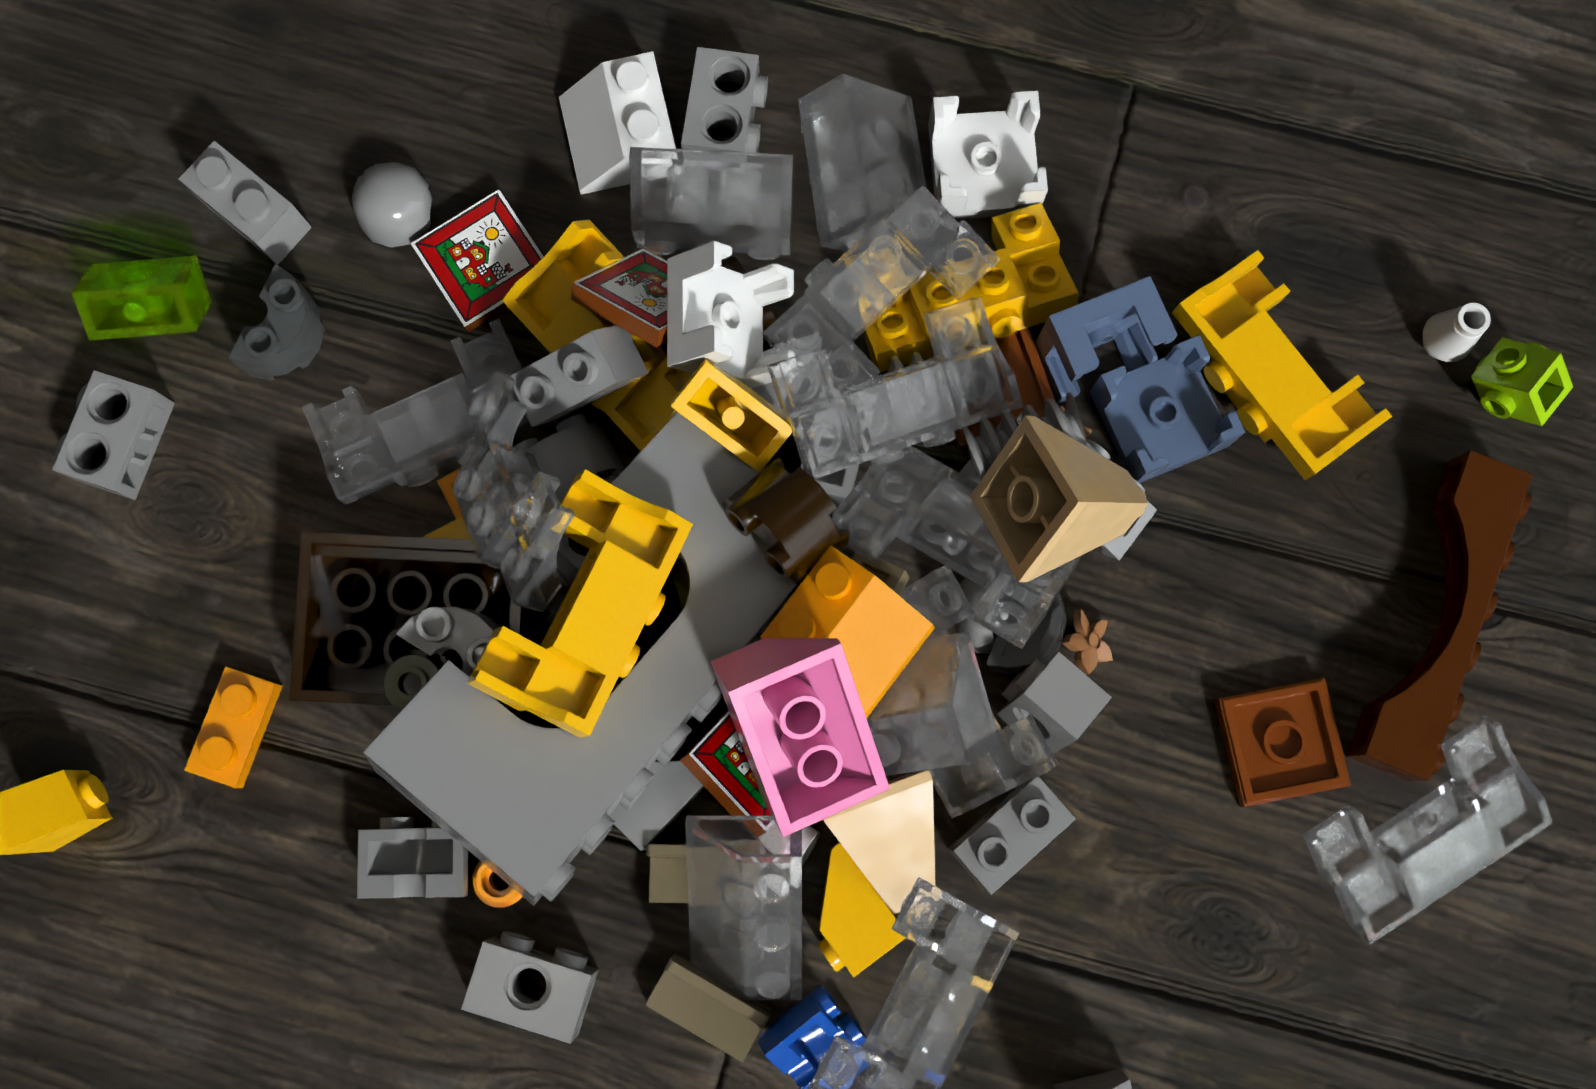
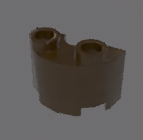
(789, 516)

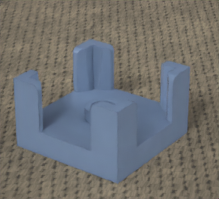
(1128, 316)
(1164, 412)

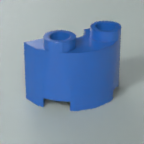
(805, 1033)

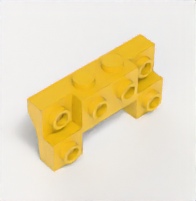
(1015, 294)
(545, 307)
(1267, 375)
(601, 615)

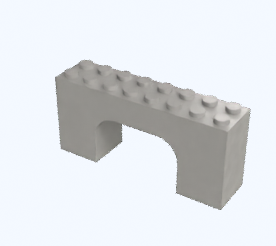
(539, 794)

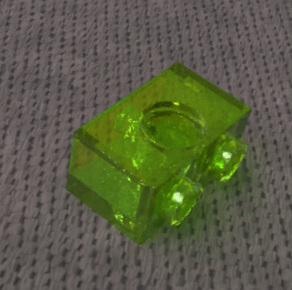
(142, 298)

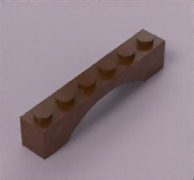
(1476, 521)

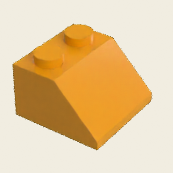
(863, 613)

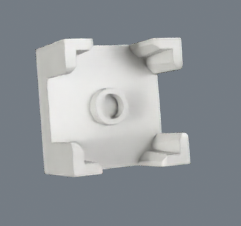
(986, 159)
(720, 313)

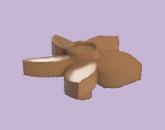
(1087, 642)

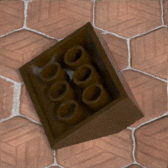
(363, 591)

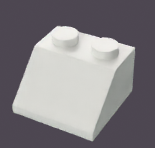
(608, 113)

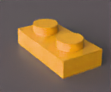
(233, 728)

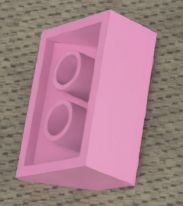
(801, 728)

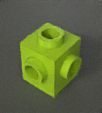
(1522, 381)

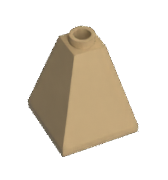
(1053, 499)
(892, 836)

